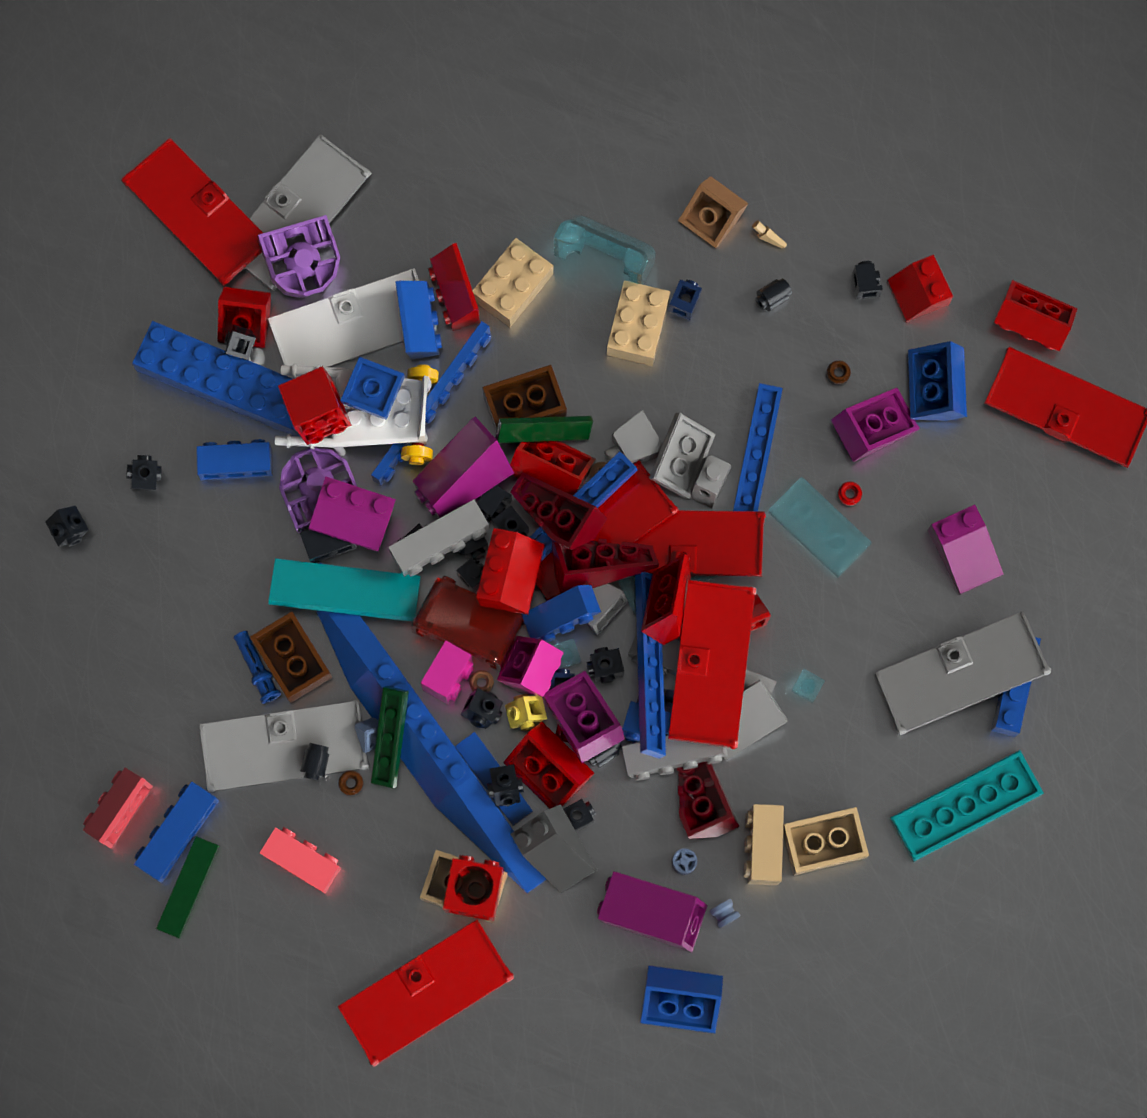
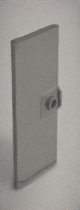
(312, 188)
(962, 672)
(274, 745)

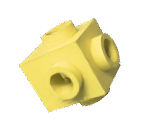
(525, 712)

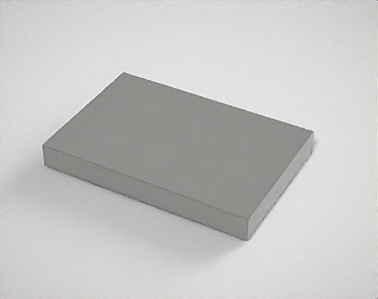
(682, 455)
(758, 717)

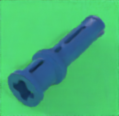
(259, 679)

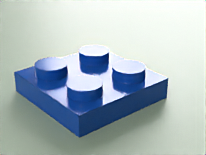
(372, 388)

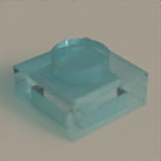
(570, 656)
(808, 685)

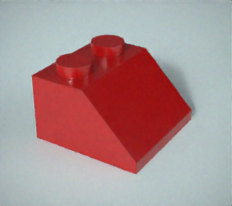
(920, 288)
(244, 309)

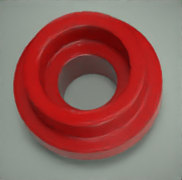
(850, 486)

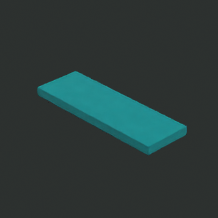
(344, 590)
(966, 805)

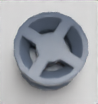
(687, 861)
(724, 913)

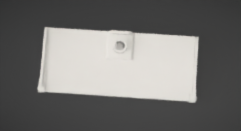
(342, 325)

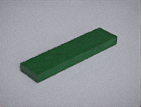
(544, 429)
(389, 737)
(187, 887)

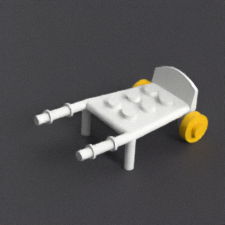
(402, 425)

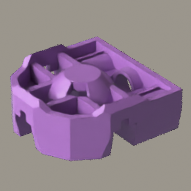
(317, 236)
(295, 478)

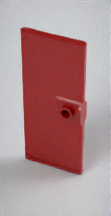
(195, 211)
(1068, 407)
(630, 515)
(713, 541)
(712, 664)
(425, 992)

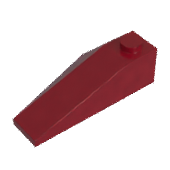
(559, 514)
(600, 563)
(703, 803)

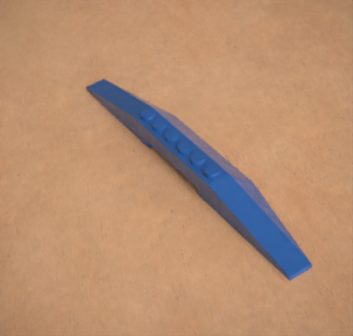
(427, 748)

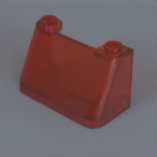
(457, 617)

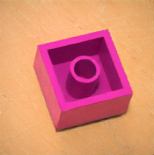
(530, 666)
(447, 673)

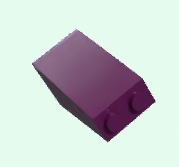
(462, 470)
(652, 911)

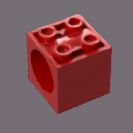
(314, 406)
(488, 906)

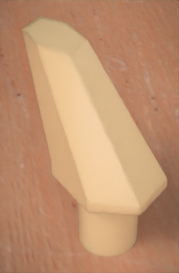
(768, 235)

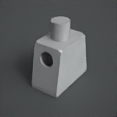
(635, 440)
(710, 480)
(610, 603)

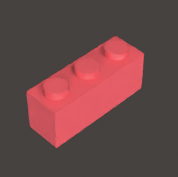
(301, 859)

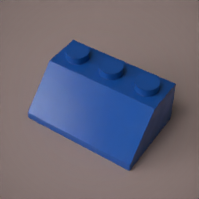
(418, 319)
(937, 382)
(682, 999)

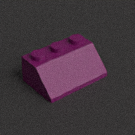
(352, 514)

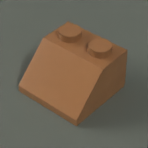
(713, 211)

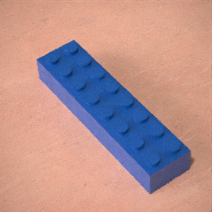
(214, 376)

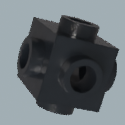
(139, 481)
(67, 526)
(609, 657)
(482, 708)
(505, 785)

